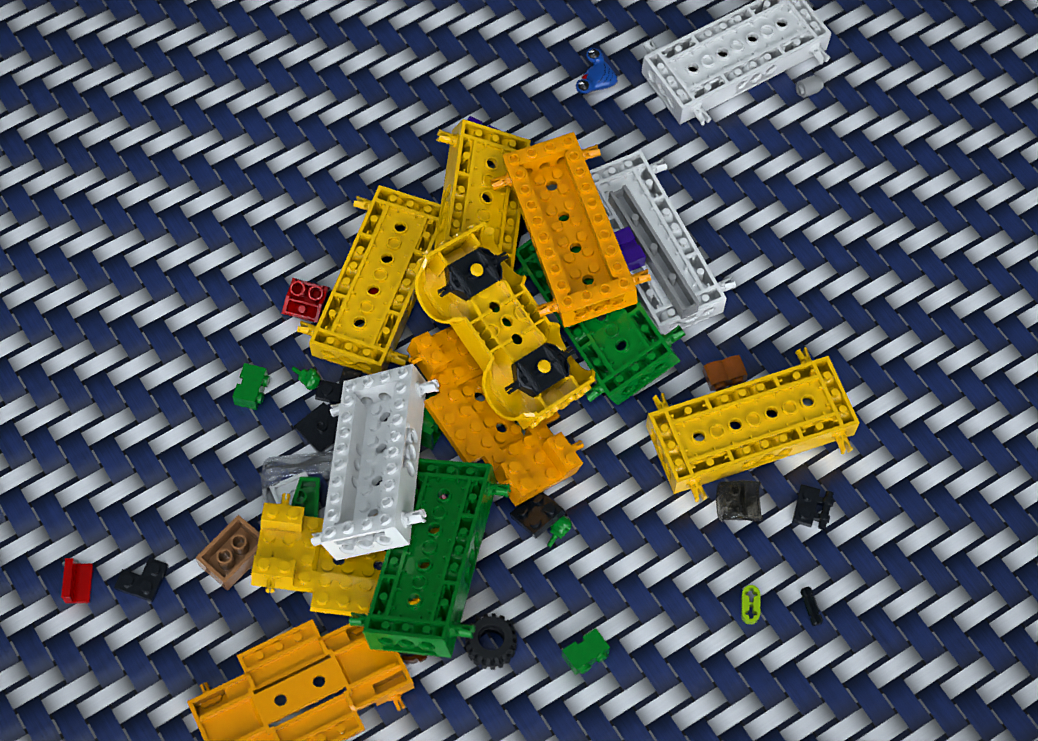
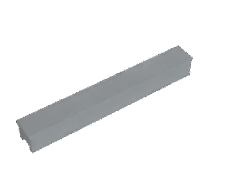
(656, 254)

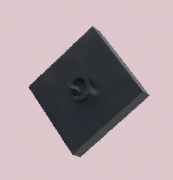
(318, 428)

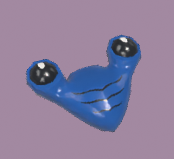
(598, 76)

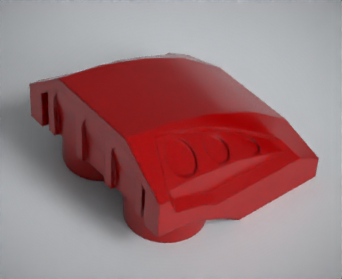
(305, 300)

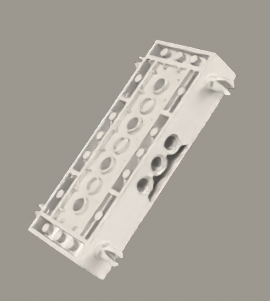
(746, 63)
(650, 196)
(358, 465)

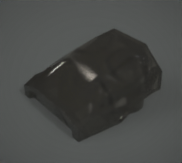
(740, 496)

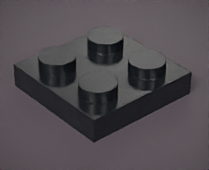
(537, 514)

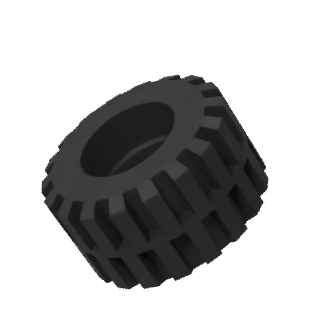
(492, 657)

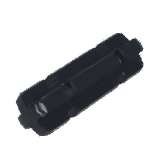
(811, 606)

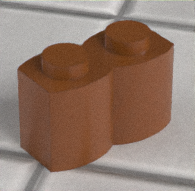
(725, 373)

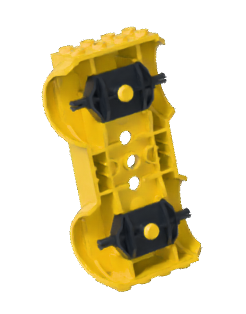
(518, 380)

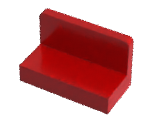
(76, 582)

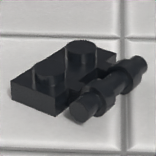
(806, 506)

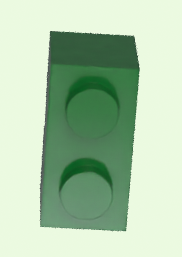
(250, 391)
(583, 655)

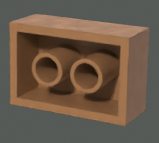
(230, 553)

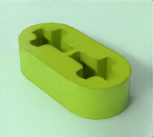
(755, 604)

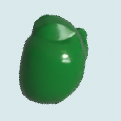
(309, 378)
(559, 529)

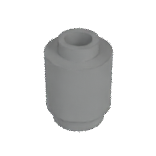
(809, 86)

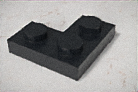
(331, 391)
(144, 585)

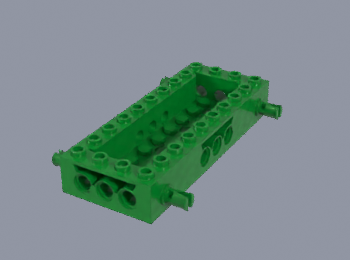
(617, 371)
(452, 553)

